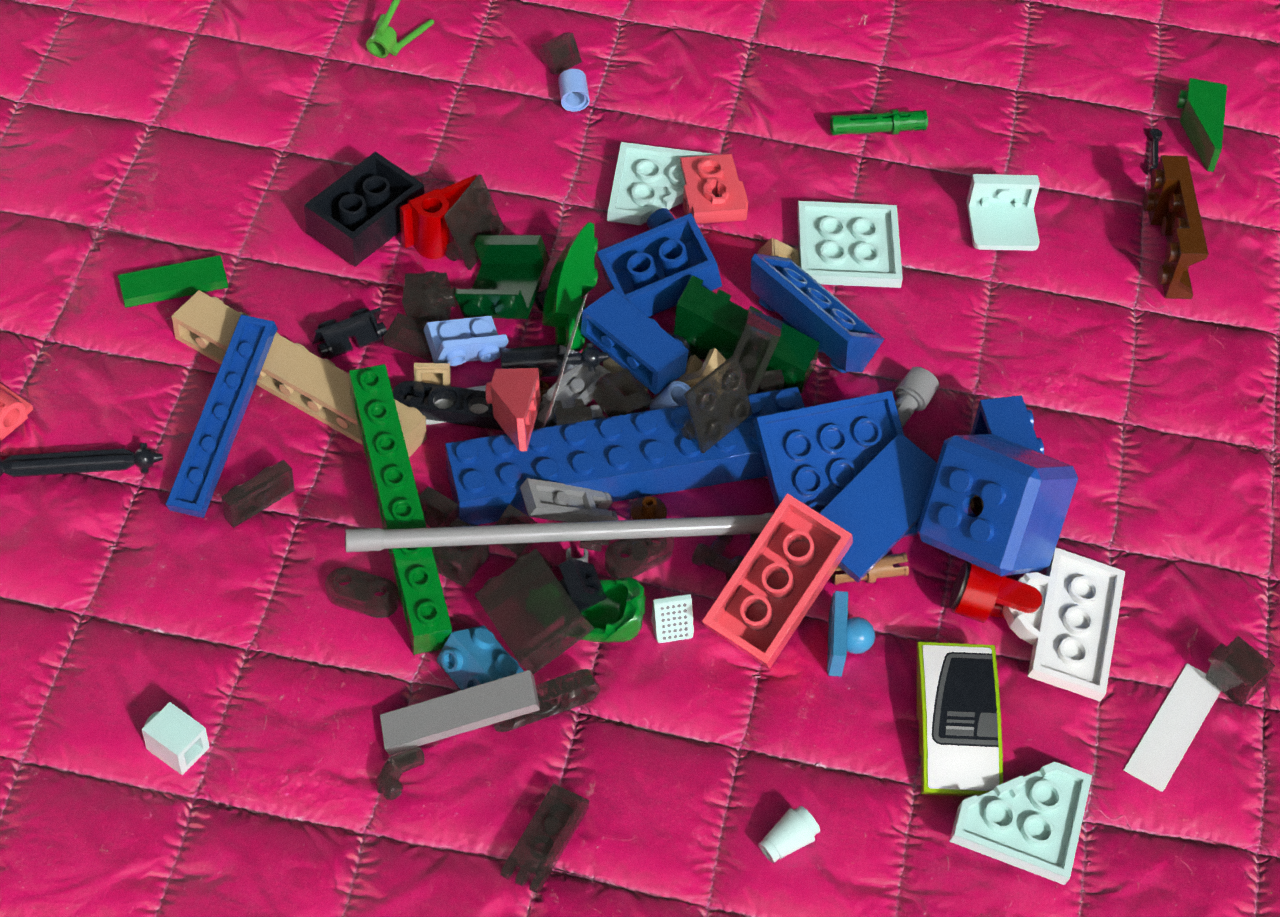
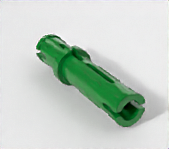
(879, 122)

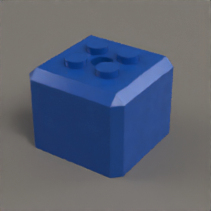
(1021, 497)

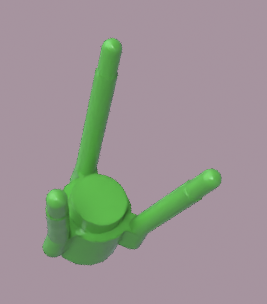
(384, 39)

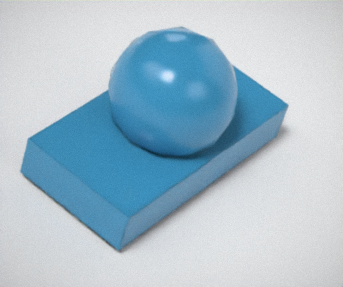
(845, 634)

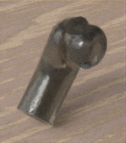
(393, 768)

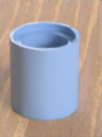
(573, 90)
(671, 396)

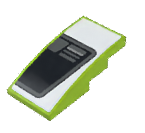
(958, 719)

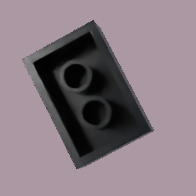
(361, 208)

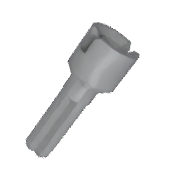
(915, 392)

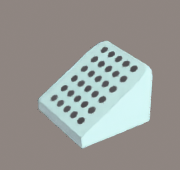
(672, 618)

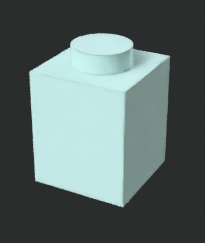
(175, 738)

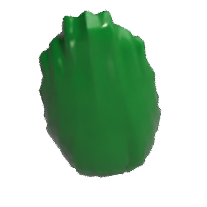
(620, 614)

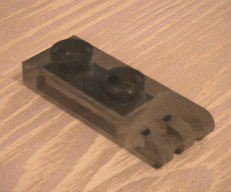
(546, 837)

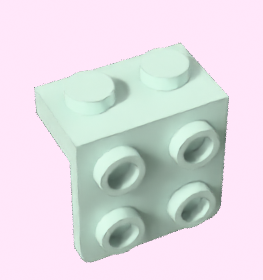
(1003, 212)

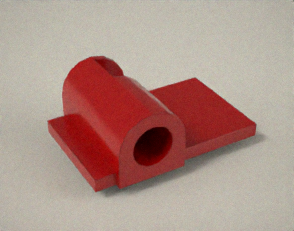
(424, 219)

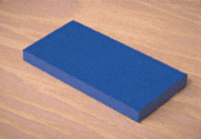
(882, 503)

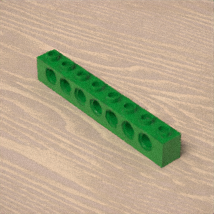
(399, 507)

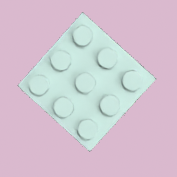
(850, 243)

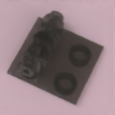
(469, 217)
(717, 405)

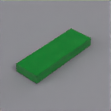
(172, 281)

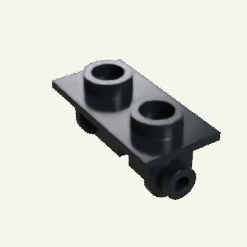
(335, 335)

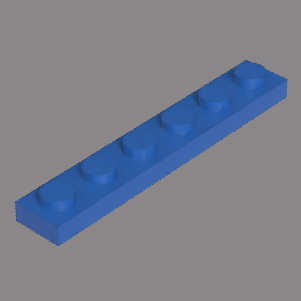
(221, 416)

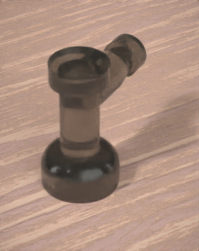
(713, 556)

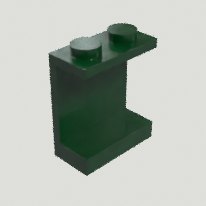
(507, 277)

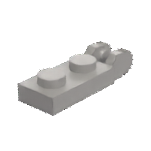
(566, 502)

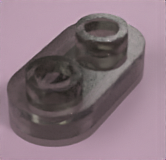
(642, 556)
(360, 592)

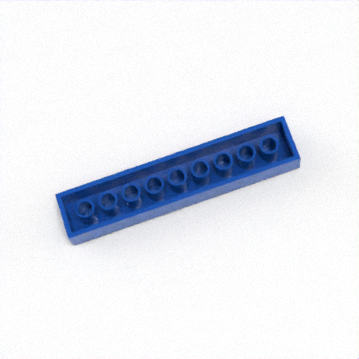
(614, 455)

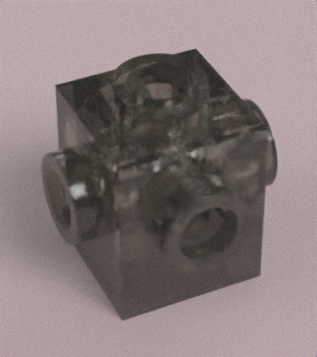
(428, 296)

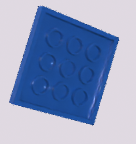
(825, 446)

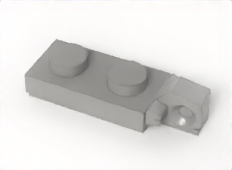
(574, 385)

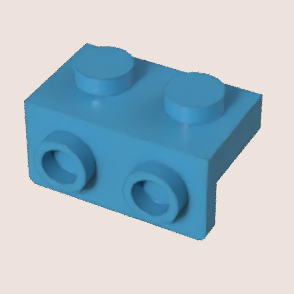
(476, 658)

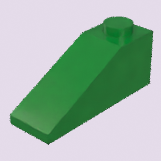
(1203, 118)

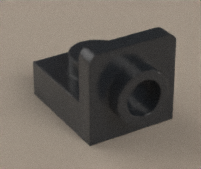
(581, 583)

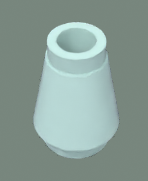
(789, 834)

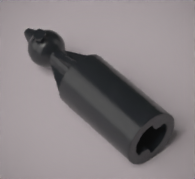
(550, 358)

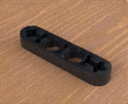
(458, 413)

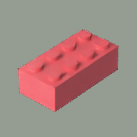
(778, 581)

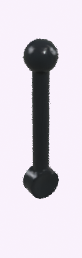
(1155, 136)

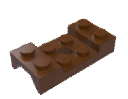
(1175, 207)

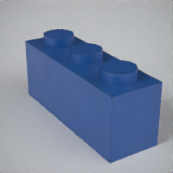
(634, 341)

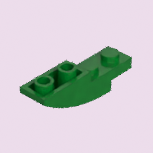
(568, 284)

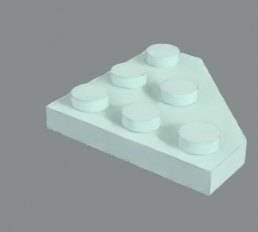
(646, 181)
(1028, 821)

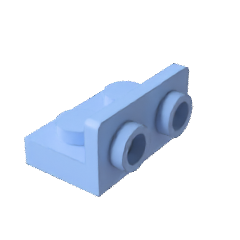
(464, 340)

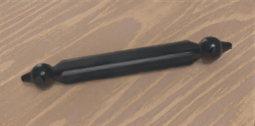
(79, 462)

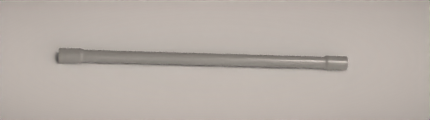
(378, 539)

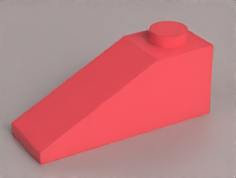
(515, 402)

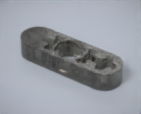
(556, 697)

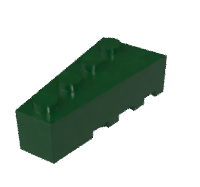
(715, 322)

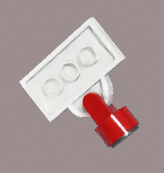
(1063, 614)

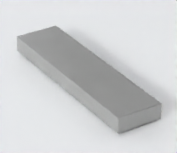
(459, 712)

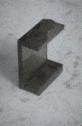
(533, 611)

